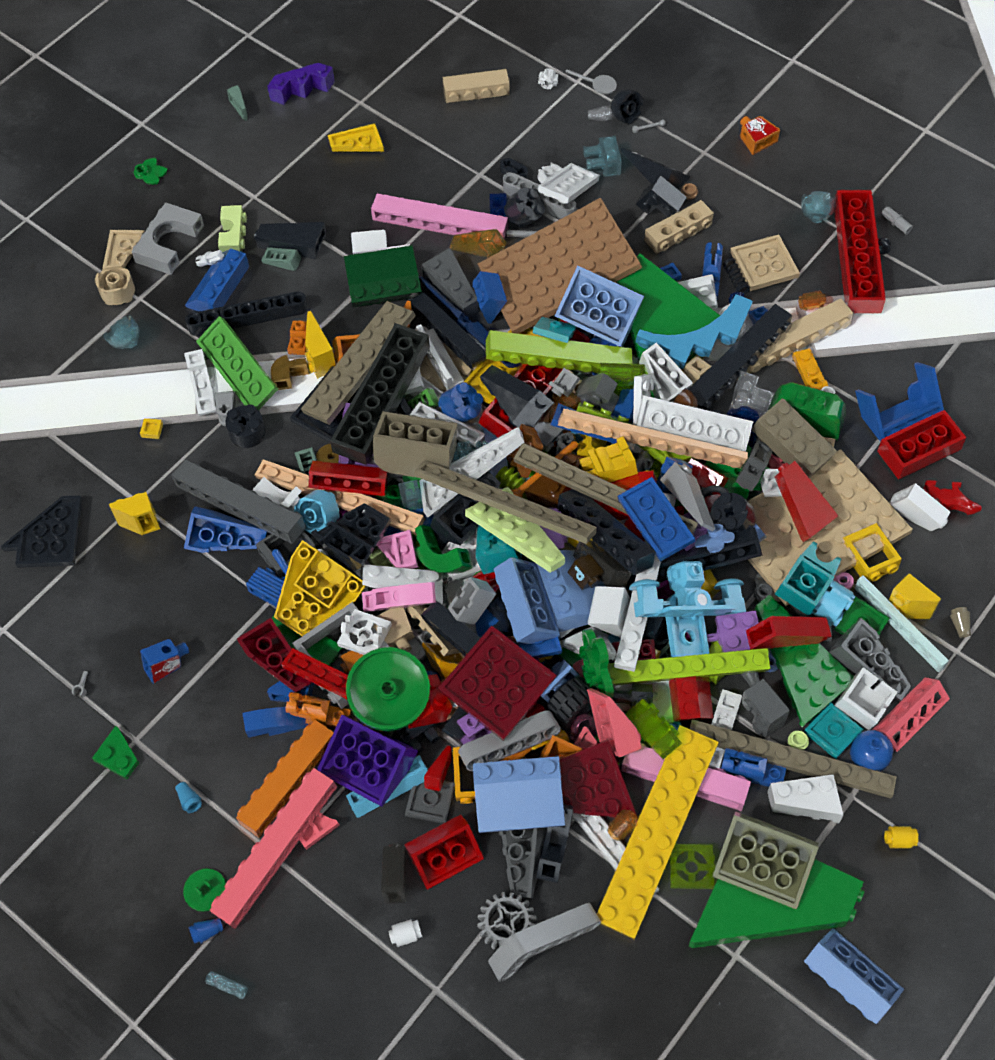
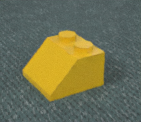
(914, 599)

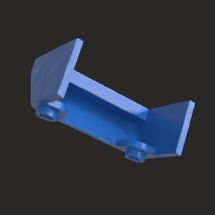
(922, 403)

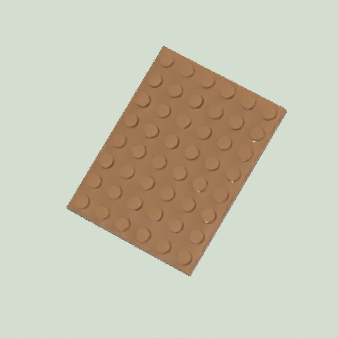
(542, 265)

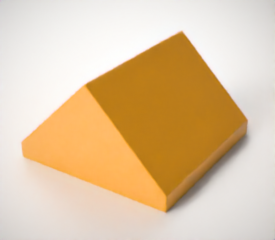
(442, 664)

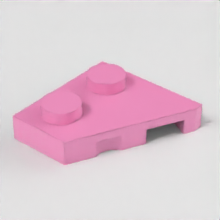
(399, 549)

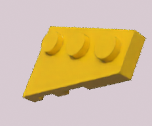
(357, 139)

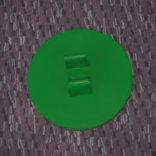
(203, 888)

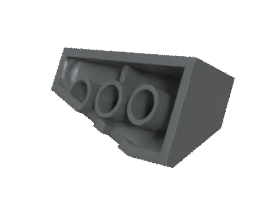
(862, 649)

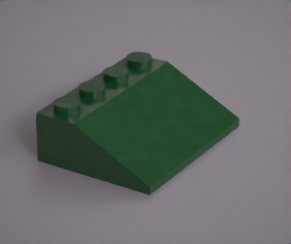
(382, 276)

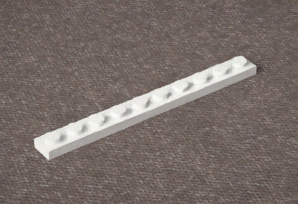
(635, 626)

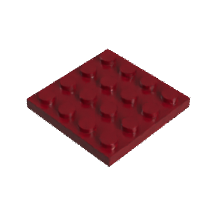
(497, 683)

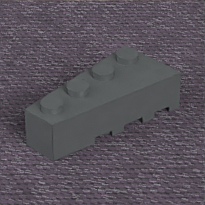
(447, 276)

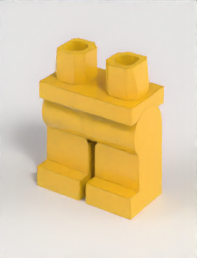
(610, 462)

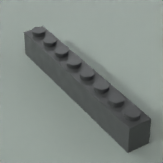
(239, 501)

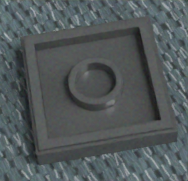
(430, 804)

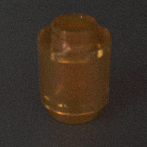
(811, 300)
(622, 825)

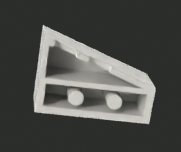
(667, 376)

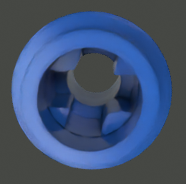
(204, 930)

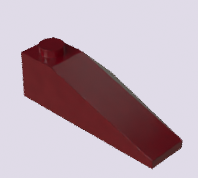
(269, 649)

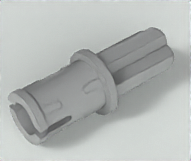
(897, 220)

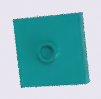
(554, 329)
(833, 730)

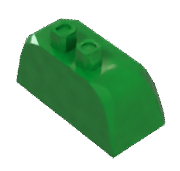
(819, 408)

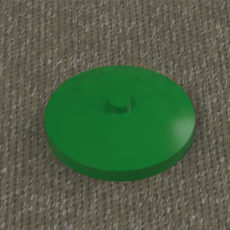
(388, 689)

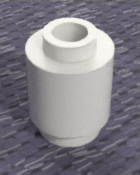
(405, 932)

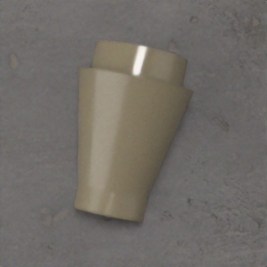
(961, 621)

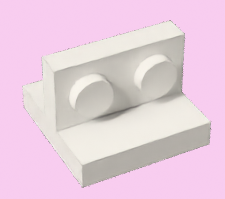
(703, 289)

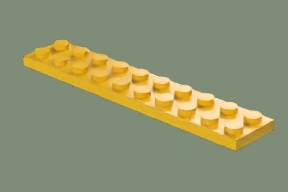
(656, 833)

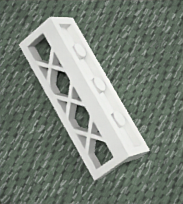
(441, 360)

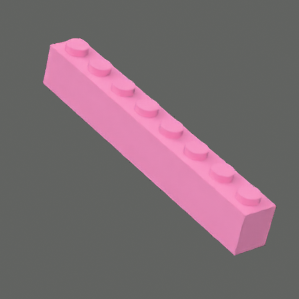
(434, 216)

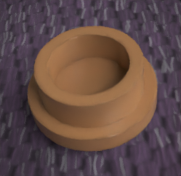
(689, 191)

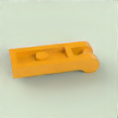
(809, 369)

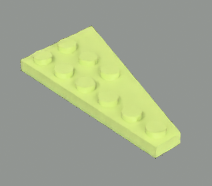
(518, 533)

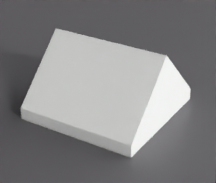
(609, 609)

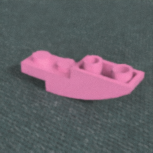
(398, 596)

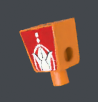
(758, 133)

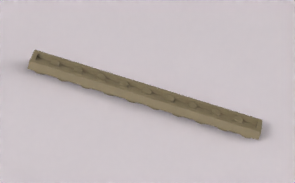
(577, 479)
(506, 502)
(800, 760)

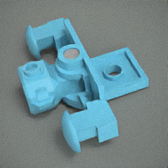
(688, 605)

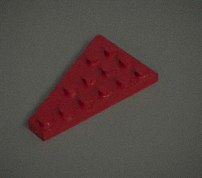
(594, 782)

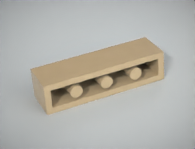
(476, 86)

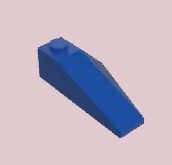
(217, 531)

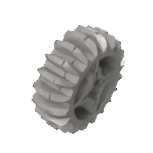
(500, 904)

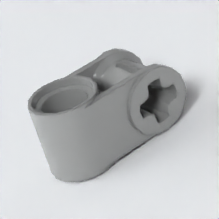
(224, 402)

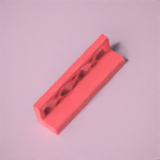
(910, 708)

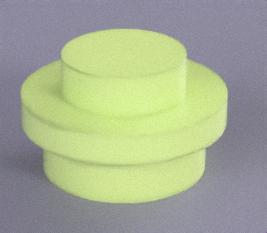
(798, 740)

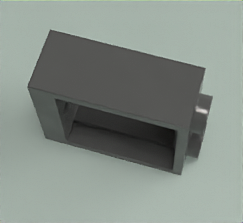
(270, 542)

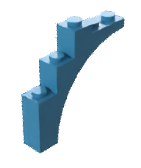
(701, 341)

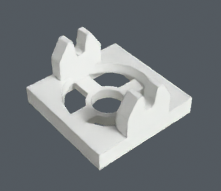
(347, 628)

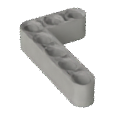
(540, 937)

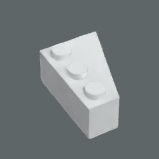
(807, 797)

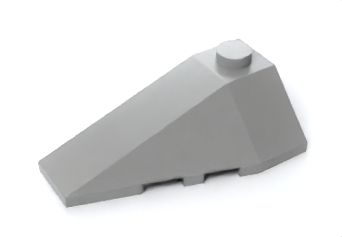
(687, 491)

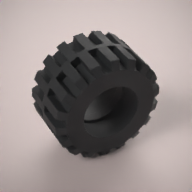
(570, 702)

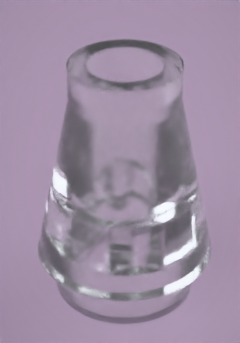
(600, 114)

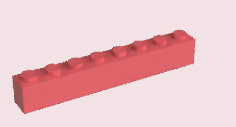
(273, 848)

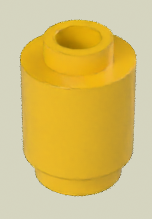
(901, 837)

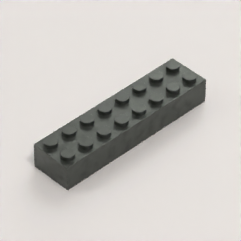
(380, 392)

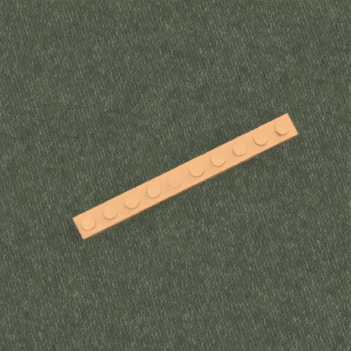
(652, 438)
(289, 479)

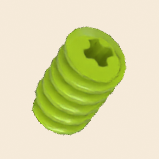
(508, 479)

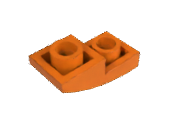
(297, 338)

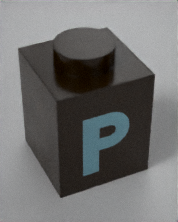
(585, 572)

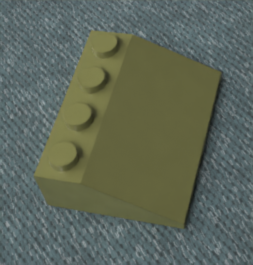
(766, 860)

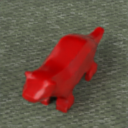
(952, 498)

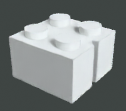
(862, 702)

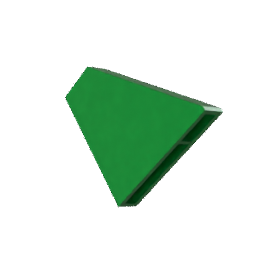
(665, 306)
(742, 915)

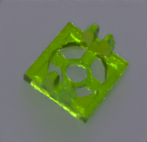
(707, 852)

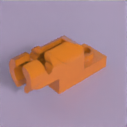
(315, 709)

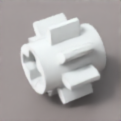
(548, 79)

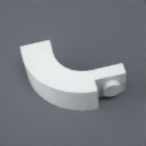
(278, 496)

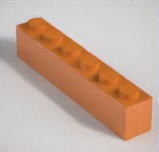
(286, 777)

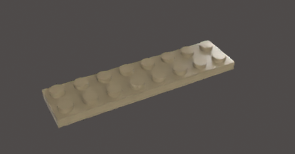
(355, 364)

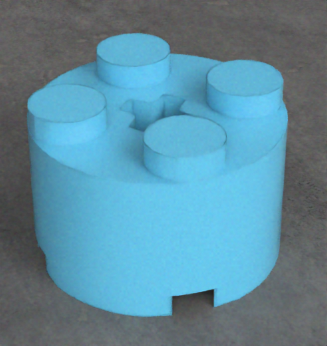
(318, 509)
(833, 602)

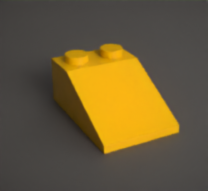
(319, 352)

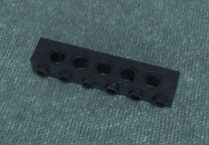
(610, 533)

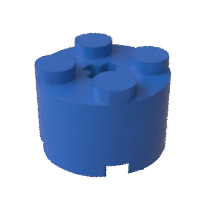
(461, 402)

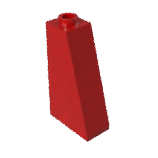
(804, 501)
(788, 631)

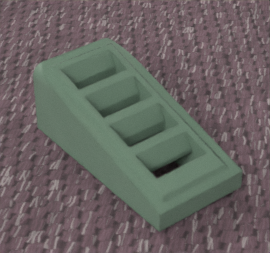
(236, 99)
(292, 258)
(302, 455)

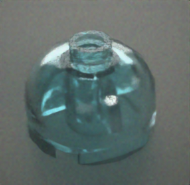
(818, 206)
(123, 333)

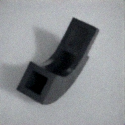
(555, 848)

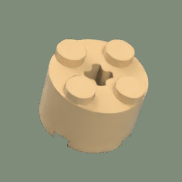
(115, 285)

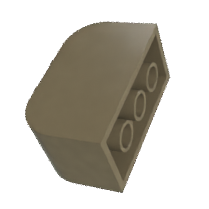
(407, 441)

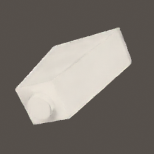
(920, 508)

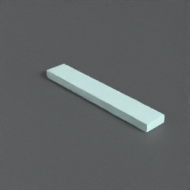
(901, 624)

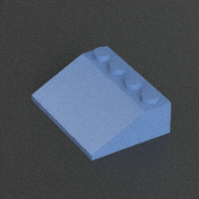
(599, 306)
(567, 600)
(518, 794)

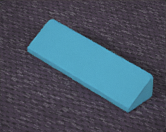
(413, 778)

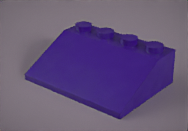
(366, 760)

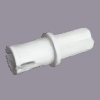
(209, 258)

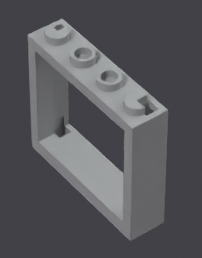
(323, 630)

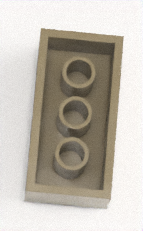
(793, 438)

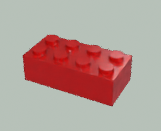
(921, 444)

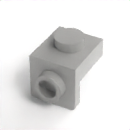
(564, 383)

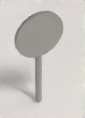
(602, 84)

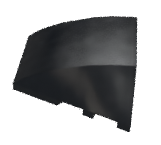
(354, 536)

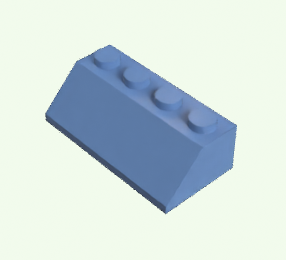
(526, 601)
(854, 976)

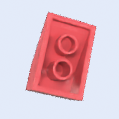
(613, 724)

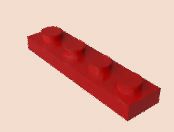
(316, 672)

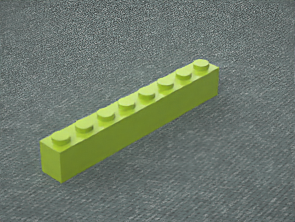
(553, 353)
(690, 666)

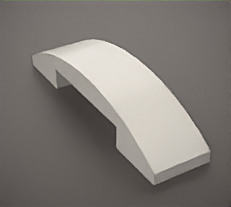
(200, 382)
(724, 718)

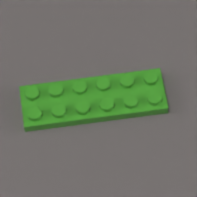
(236, 364)

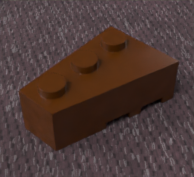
(546, 491)

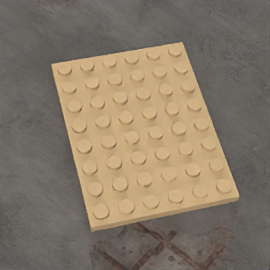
(857, 507)

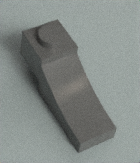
(754, 466)

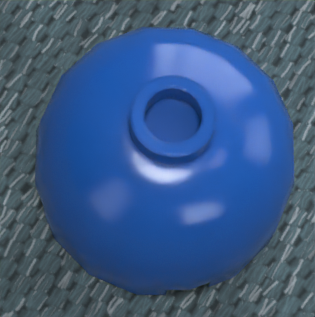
(871, 750)

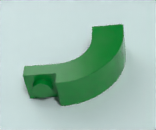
(432, 557)

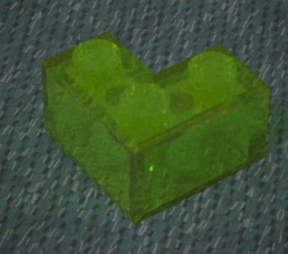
(653, 729)

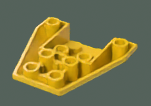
(314, 589)

